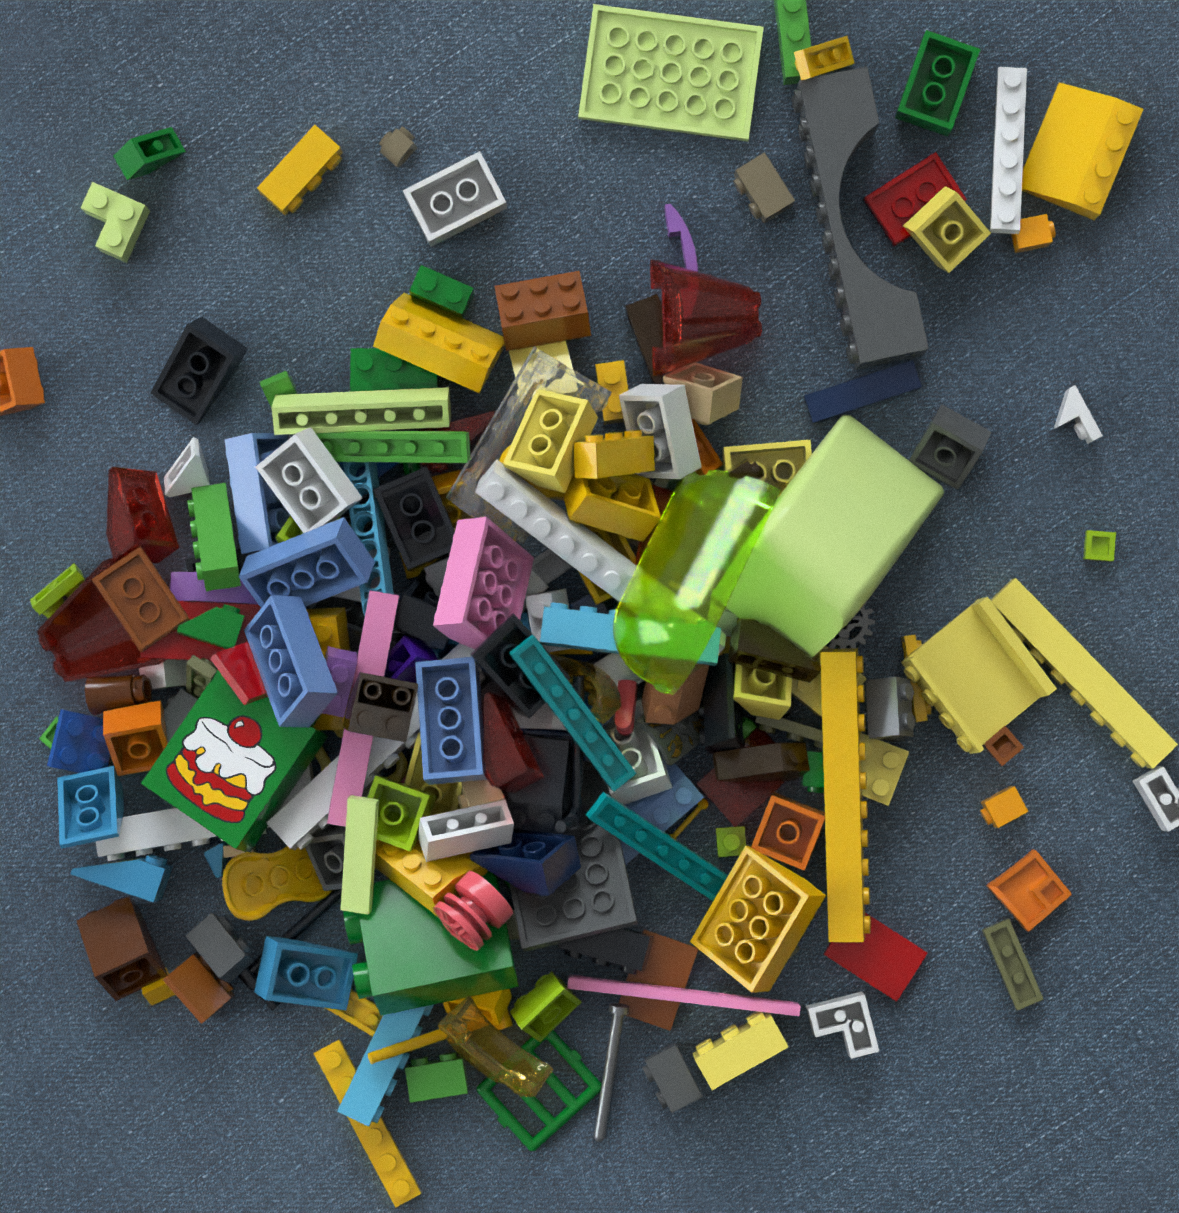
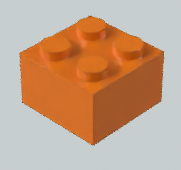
(135, 736)
(789, 831)

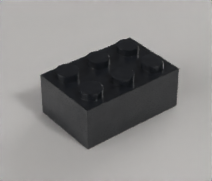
(417, 614)

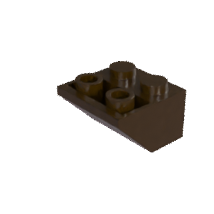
(380, 707)

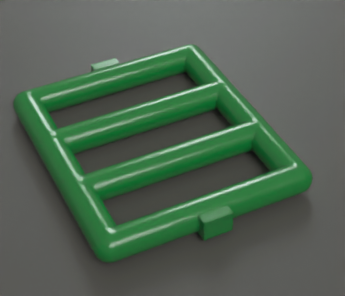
(573, 1104)

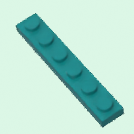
(572, 712)
(657, 845)

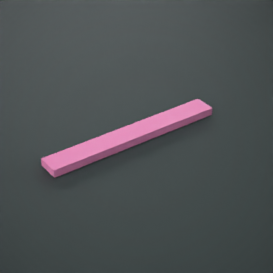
(372, 660)
(683, 995)

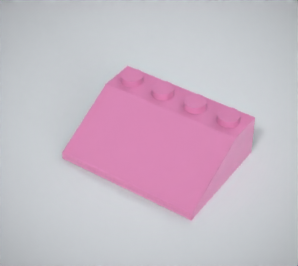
(482, 582)

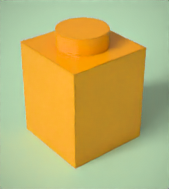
(1034, 233)
(1003, 807)

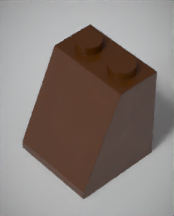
(121, 948)

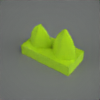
(50, 597)

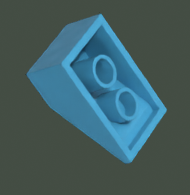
(89, 806)
(138, 877)
(305, 973)

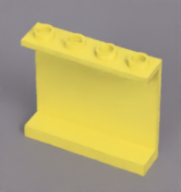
(977, 674)

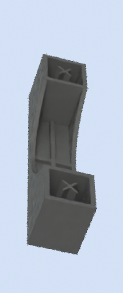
(877, 316)

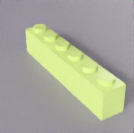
(362, 410)

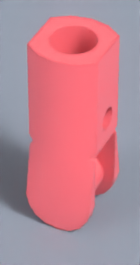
(625, 714)

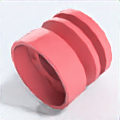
(468, 915)

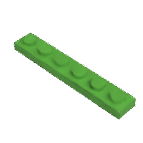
(398, 446)

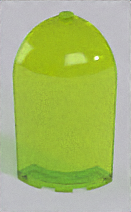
(689, 574)

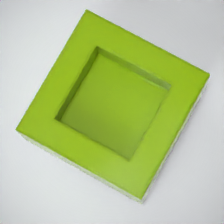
(1099, 545)
(730, 841)

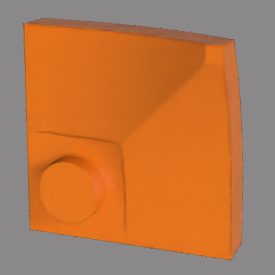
(1029, 890)

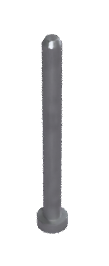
(618, 1011)

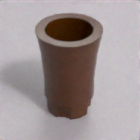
(116, 692)

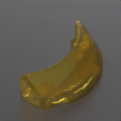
(604, 693)
(492, 1051)

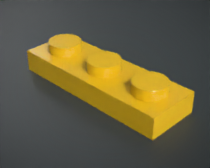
(823, 58)
(920, 707)

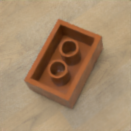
(543, 310)

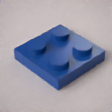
(78, 743)

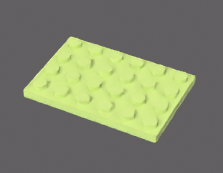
(670, 72)

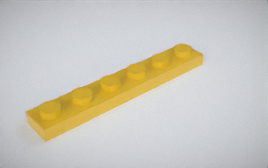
(376, 1138)

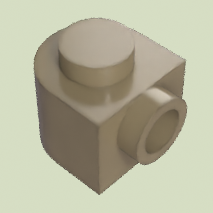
(397, 146)

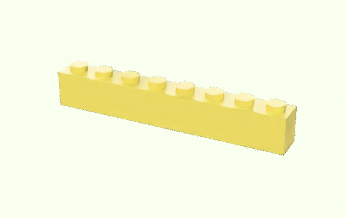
(1083, 675)

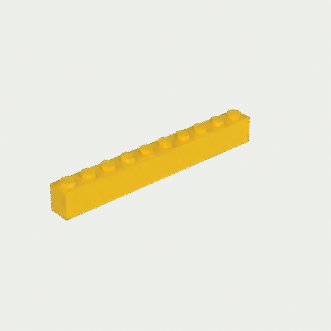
(844, 794)

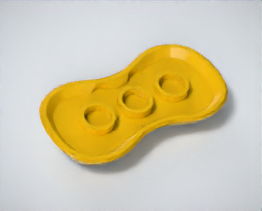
(261, 881)

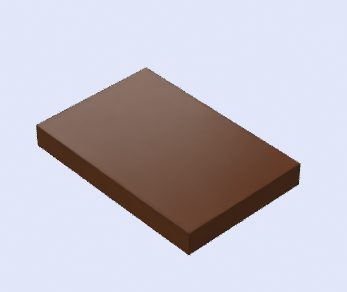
(140, 599)
(667, 966)

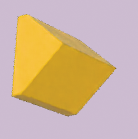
(157, 991)

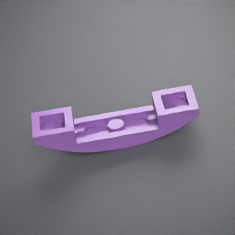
(677, 227)
(188, 588)

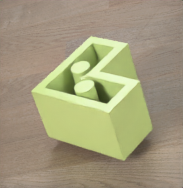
(122, 220)

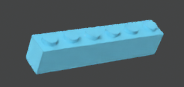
(594, 631)
(376, 1080)

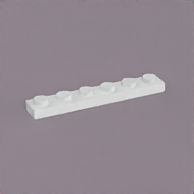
(1008, 150)

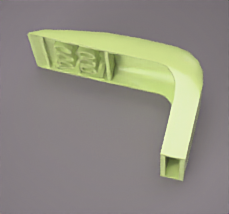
(833, 536)

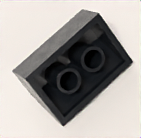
(720, 711)

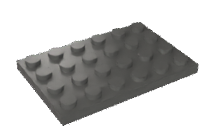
(593, 898)

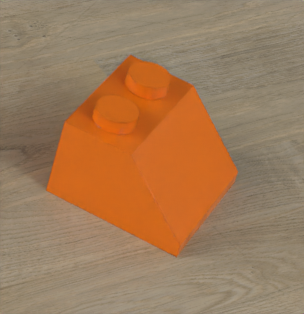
(19, 381)

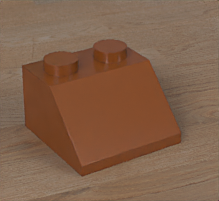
(199, 987)

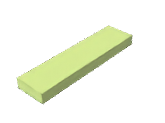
(359, 854)

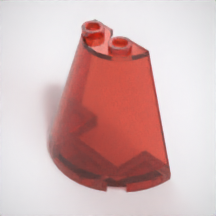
(701, 316)
(89, 636)

